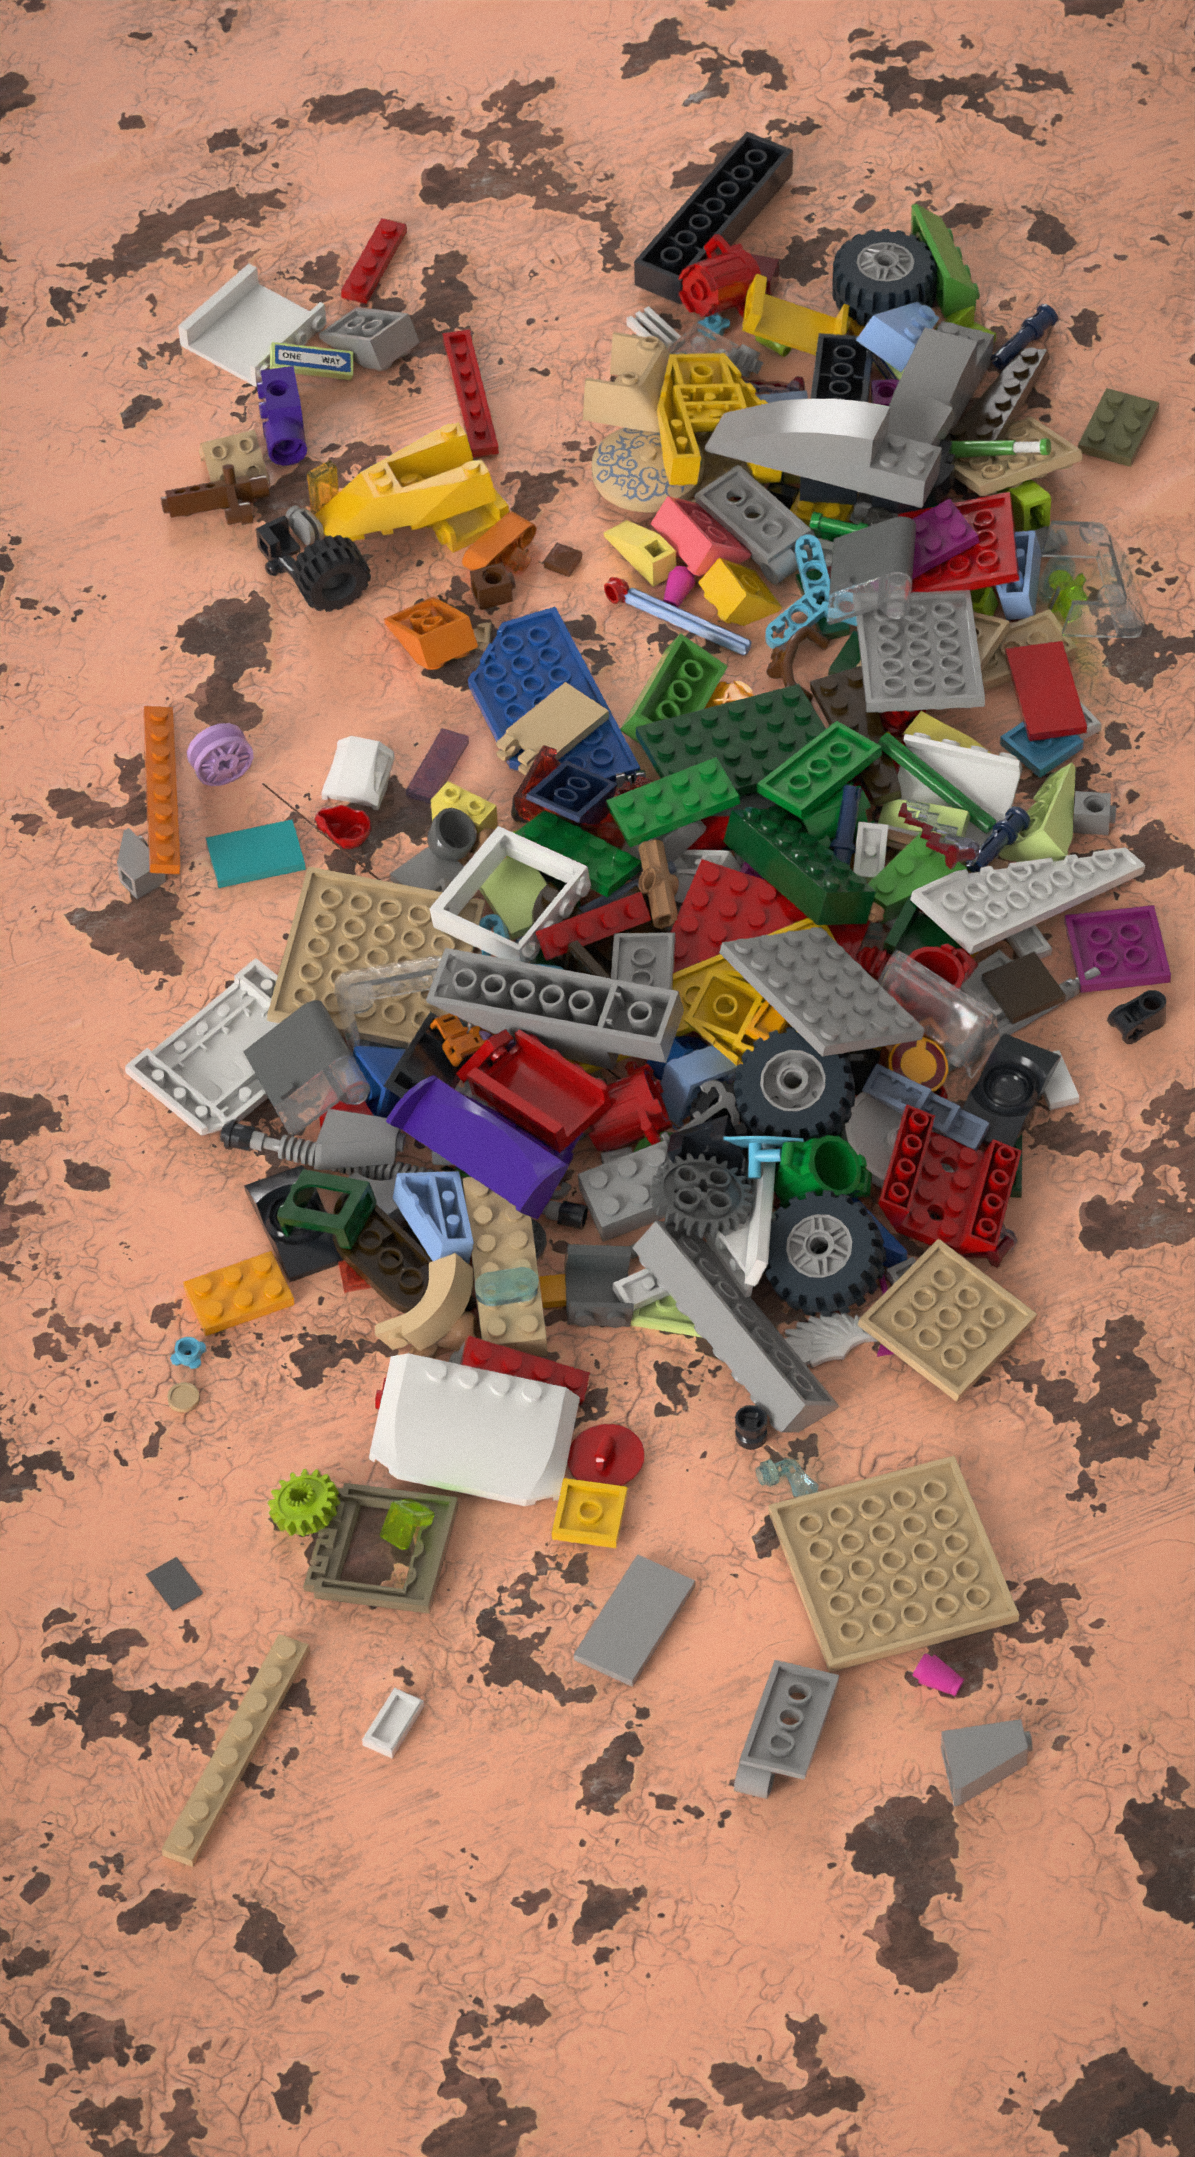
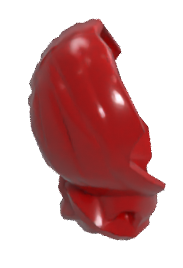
(344, 825)

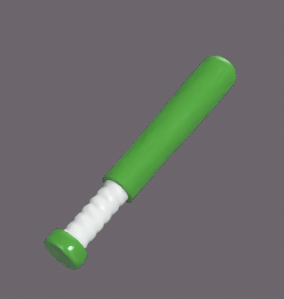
(967, 449)

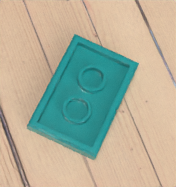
(255, 853)

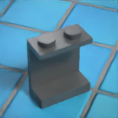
(589, 1285)

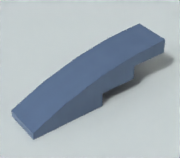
(949, 1119)

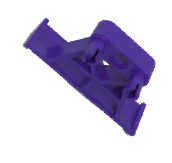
(483, 1144)

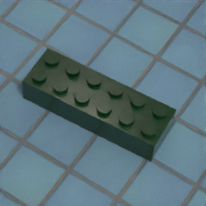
(799, 866)

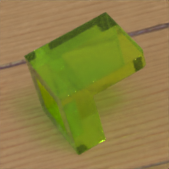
(402, 1521)

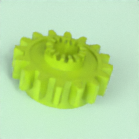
(304, 1503)

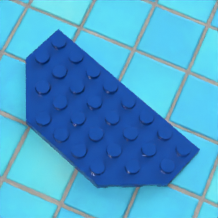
(527, 665)

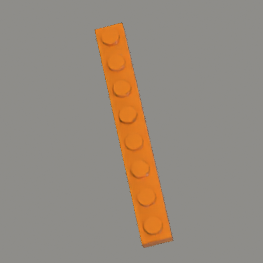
(161, 790)

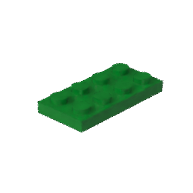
(819, 769)
(673, 802)
(606, 864)

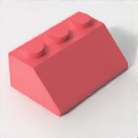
(697, 535)

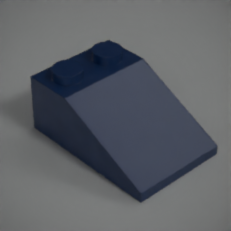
(574, 793)

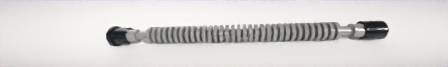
(247, 1138)

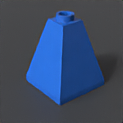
(376, 1067)

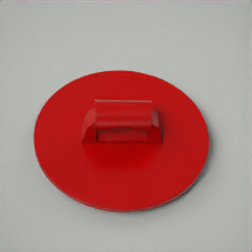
(606, 1455)

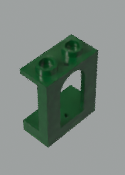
(345, 1225)

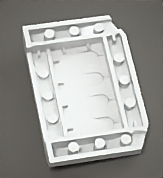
(203, 1064)
(474, 1430)

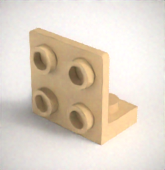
(239, 450)

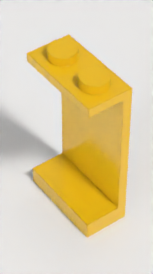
(788, 322)

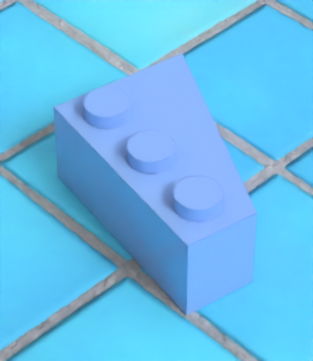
(896, 332)
(1020, 597)
(685, 1076)
(436, 1212)

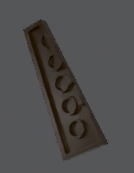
(1001, 402)
(843, 700)

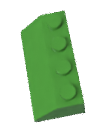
(954, 281)
(677, 685)

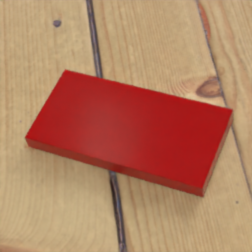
(1045, 691)

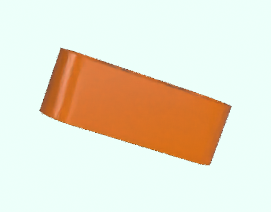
(500, 542)

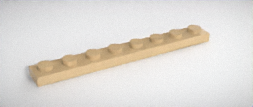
(235, 1750)

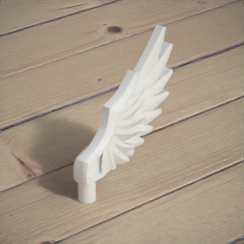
(826, 1338)

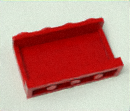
(542, 1092)

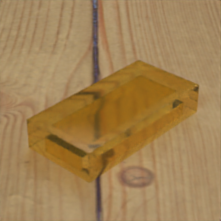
(322, 485)

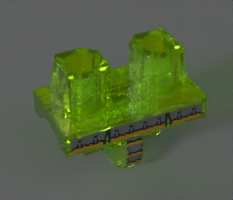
(1065, 591)

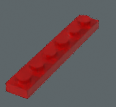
(470, 393)

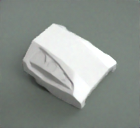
(359, 772)

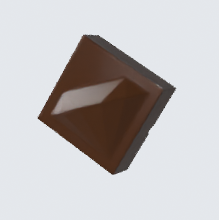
(563, 559)

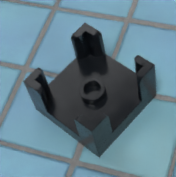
(709, 1141)

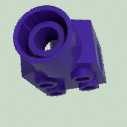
(283, 416)

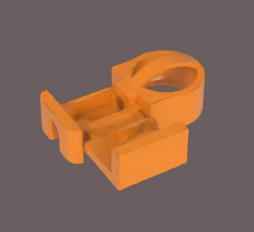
(458, 1038)

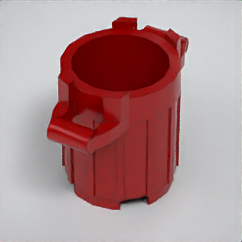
(720, 280)
(947, 962)
(634, 1112)

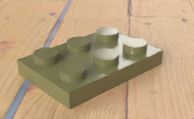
(1118, 427)

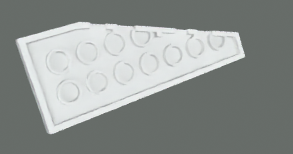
(1001, 902)

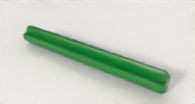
(936, 782)

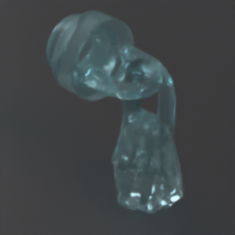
(800, 1482)

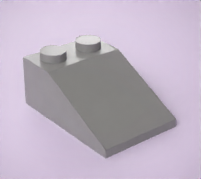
(373, 336)

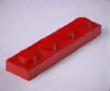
(373, 261)
(593, 925)
(508, 1361)

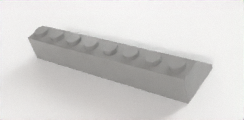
(734, 1327)

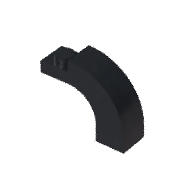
(939, 490)

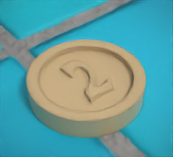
(183, 1397)

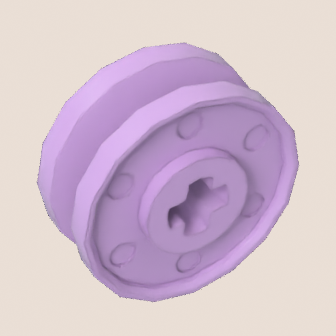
(220, 754)

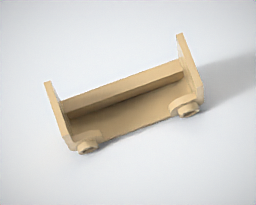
(636, 392)

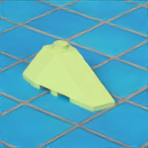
(1050, 823)

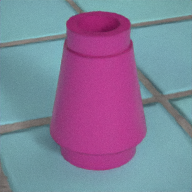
(678, 586)
(938, 1675)

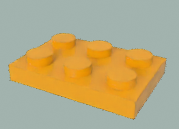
(238, 1293)

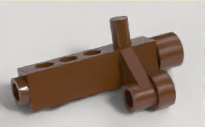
(230, 494)

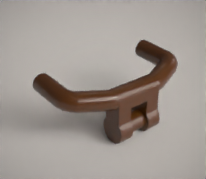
(784, 656)

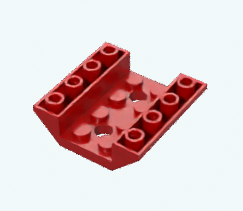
(967, 1200)

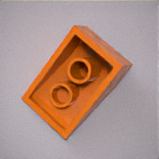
(433, 632)

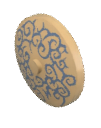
(632, 471)

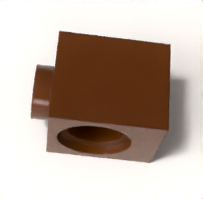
(492, 586)

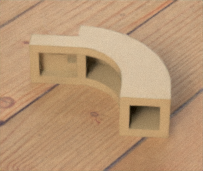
(437, 1311)

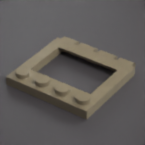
(425, 1564)

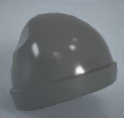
(451, 835)

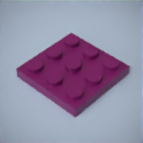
(1121, 944)

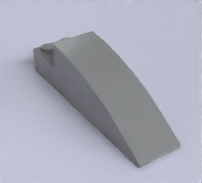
(945, 366)
(831, 443)
(566, 1010)

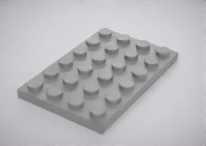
(923, 657)
(821, 991)

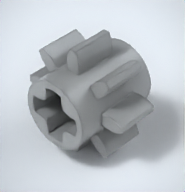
(746, 360)

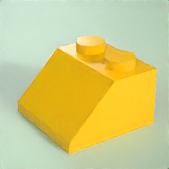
(738, 593)

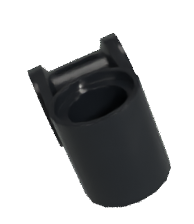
(1139, 1016)

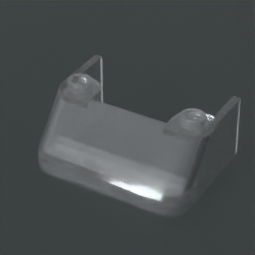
(1118, 604)
(360, 987)
(945, 1012)

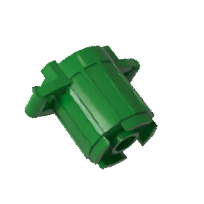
(824, 818)
(820, 1166)

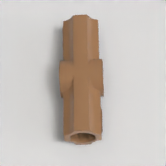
(658, 883)

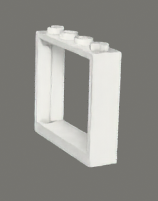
(477, 871)

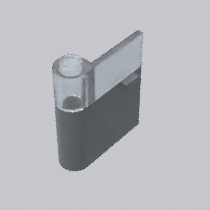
(873, 570)
(306, 1067)

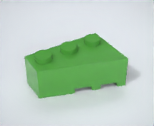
(907, 872)

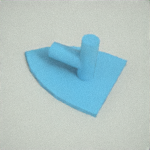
(756, 1155)

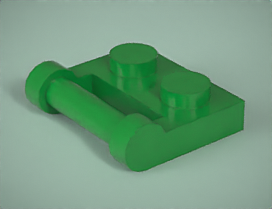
(829, 528)

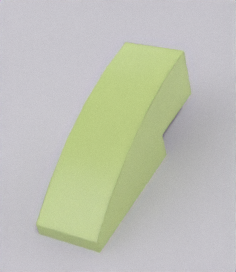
(947, 816)

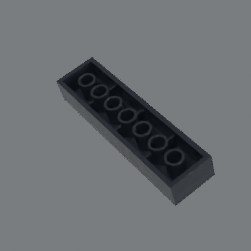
(720, 205)
(841, 373)

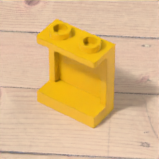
(469, 526)

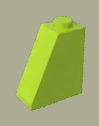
(1030, 506)

